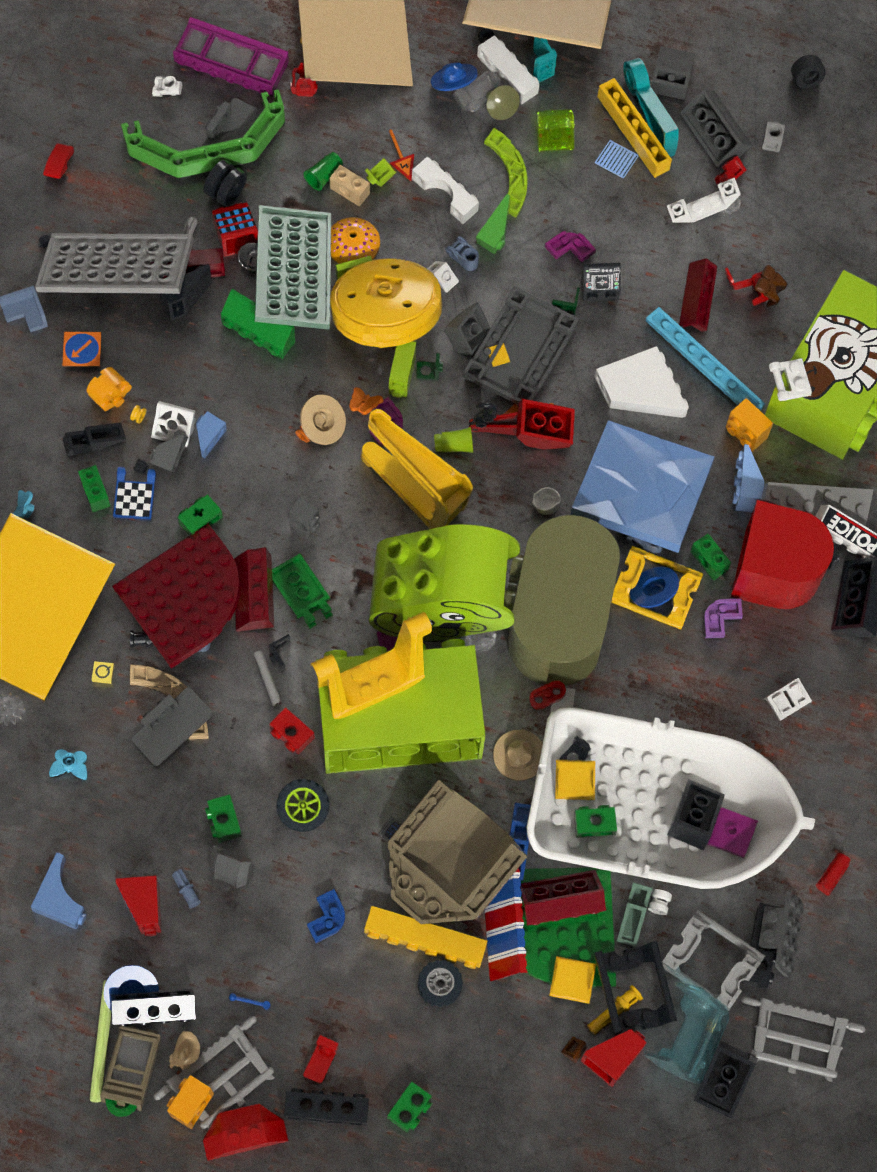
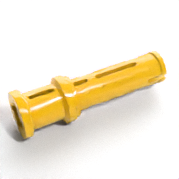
(622, 1004)

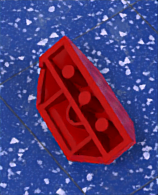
(243, 1131)

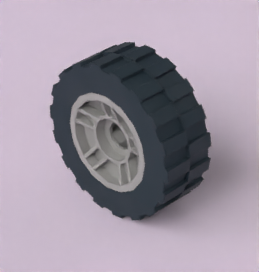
(435, 972)

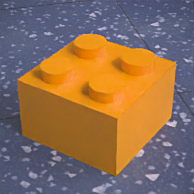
(749, 424)
(189, 1101)

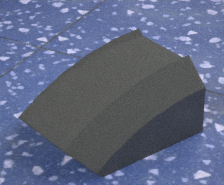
(468, 330)
(230, 867)

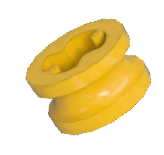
(138, 414)

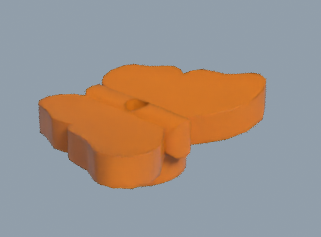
(364, 403)

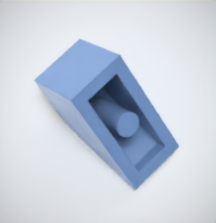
(209, 431)

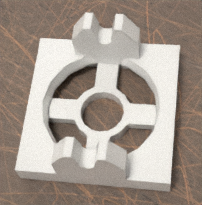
(163, 407)

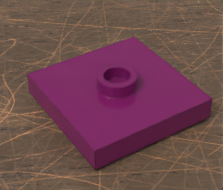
(732, 832)

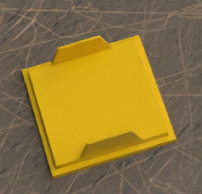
(575, 780)
(572, 979)

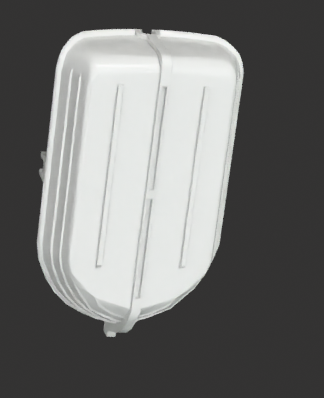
(643, 775)

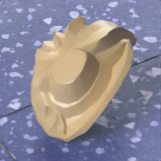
(186, 1051)

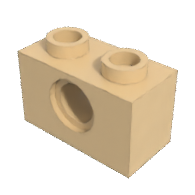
(349, 185)

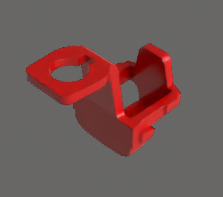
(303, 86)
(745, 283)

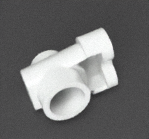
(166, 86)

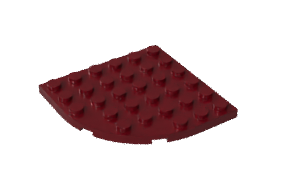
(184, 595)

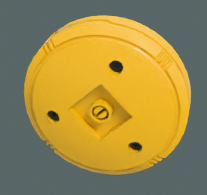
(386, 302)

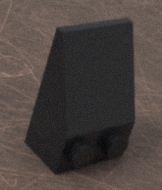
(696, 815)
(726, 1079)

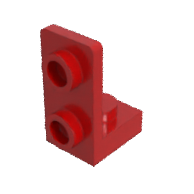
(321, 1059)

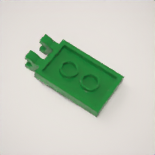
(301, 589)

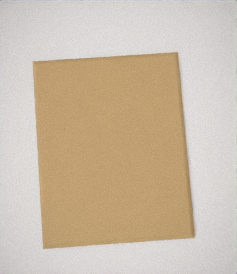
(557, 20)
(355, 41)

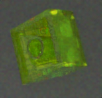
(555, 130)

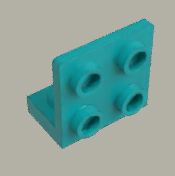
(546, 59)

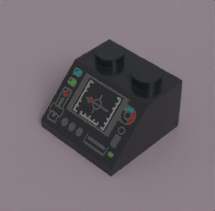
(601, 281)

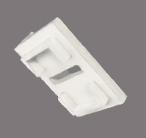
(780, 703)

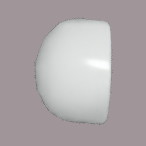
(546, 501)

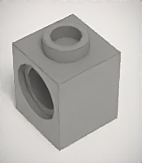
(770, 142)

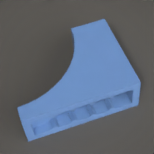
(54, 901)

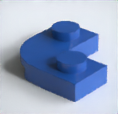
(331, 921)

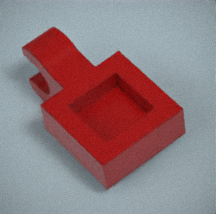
(732, 169)

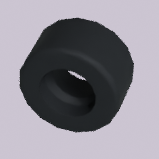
(808, 71)

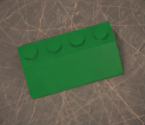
(240, 315)

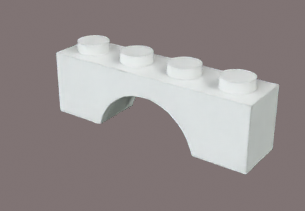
(430, 175)

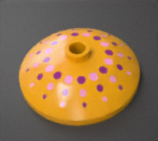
(347, 248)

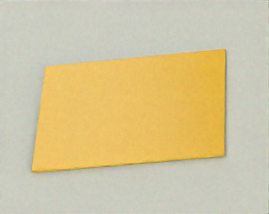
(43, 602)

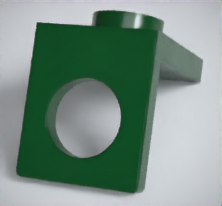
(567, 306)
(435, 367)

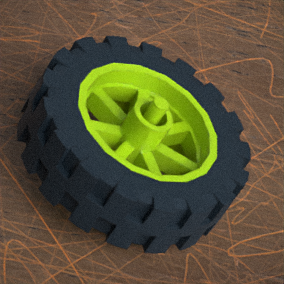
(308, 786)

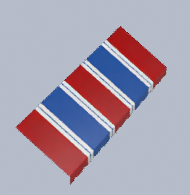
(506, 931)

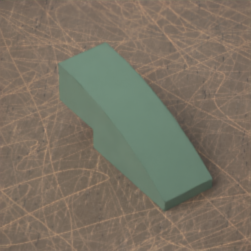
(634, 914)

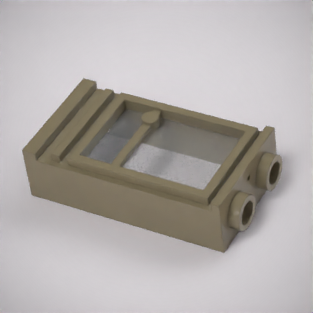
(131, 1066)

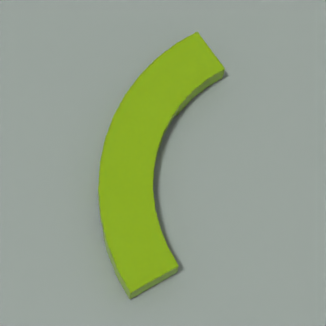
(515, 167)

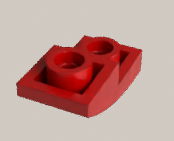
(57, 161)

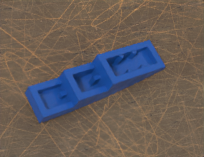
(519, 830)

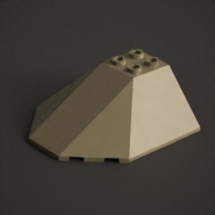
(449, 859)

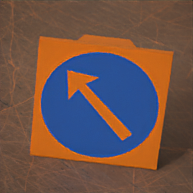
(81, 349)

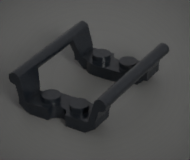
(631, 959)

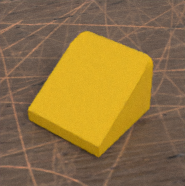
(501, 357)

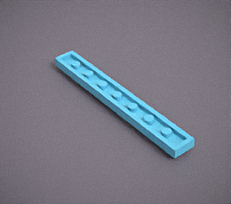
(701, 358)

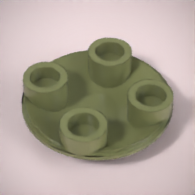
(502, 102)

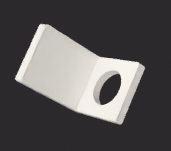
(444, 275)

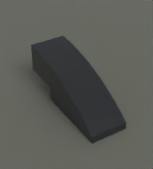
(93, 438)

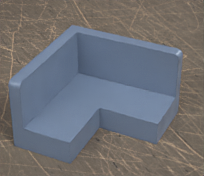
(24, 304)

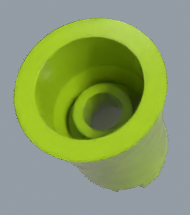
(454, 441)

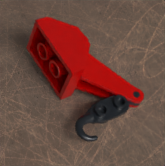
(537, 423)

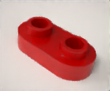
(546, 694)

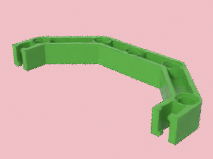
(206, 157)

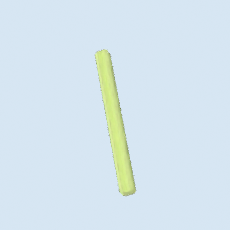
(101, 1050)

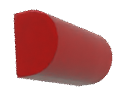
(833, 873)

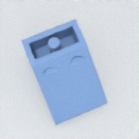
(748, 481)

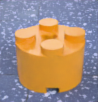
(108, 389)

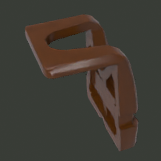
(770, 285)

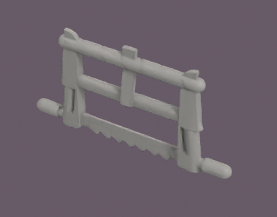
(761, 1032)
(251, 1055)

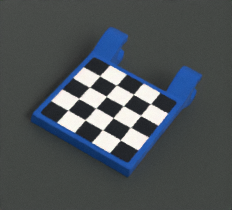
(134, 498)

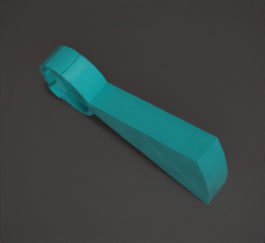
(653, 110)

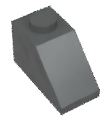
(169, 453)

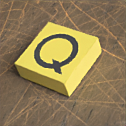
(102, 672)

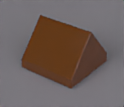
(574, 1049)

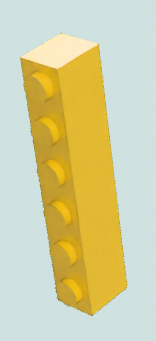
(634, 127)
(425, 937)

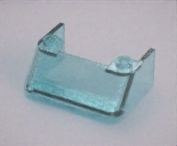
(697, 1036)

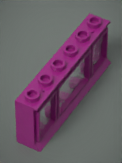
(231, 56)

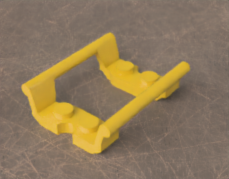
(681, 601)

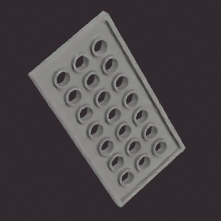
(119, 283)

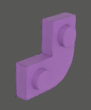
(718, 612)

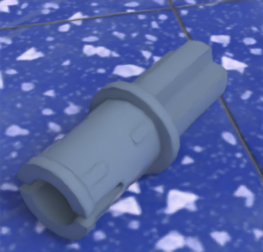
(186, 888)

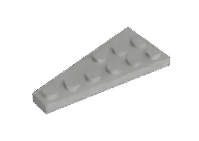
(809, 498)

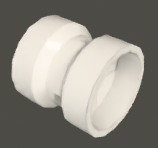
(659, 902)

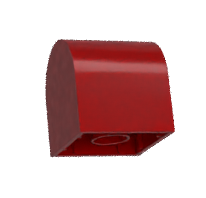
(782, 557)

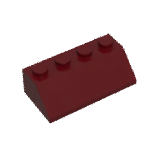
(255, 601)
(562, 897)

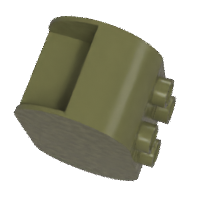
(561, 599)

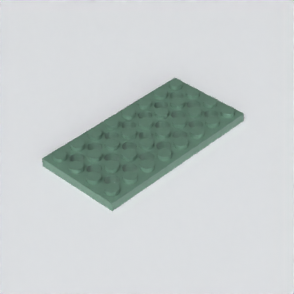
(265, 270)

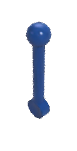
(266, 1004)

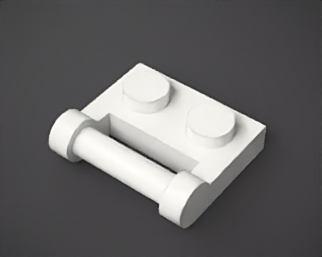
(796, 379)

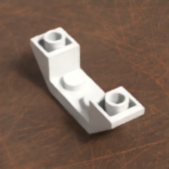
(705, 206)

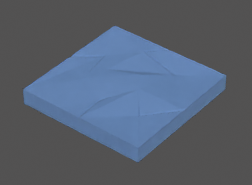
(642, 486)

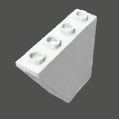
(642, 385)

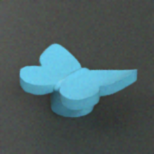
(24, 506)
(69, 762)

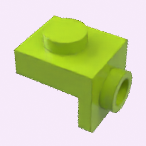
(380, 173)

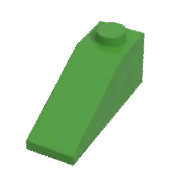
(494, 231)

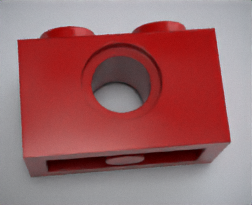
(287, 720)

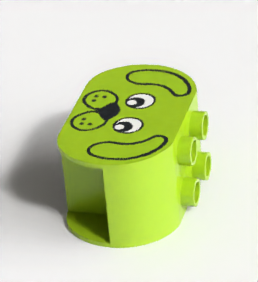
(448, 574)

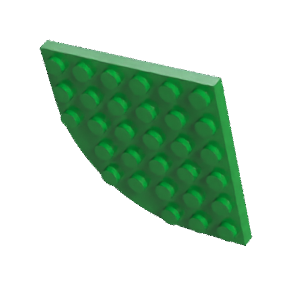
(569, 937)

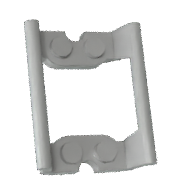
(692, 937)

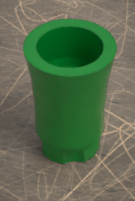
(320, 173)

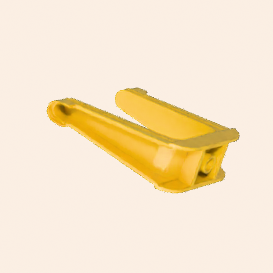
(415, 473)
(379, 676)

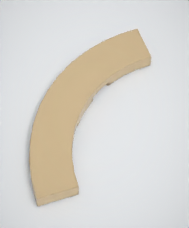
(164, 683)

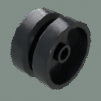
(225, 183)

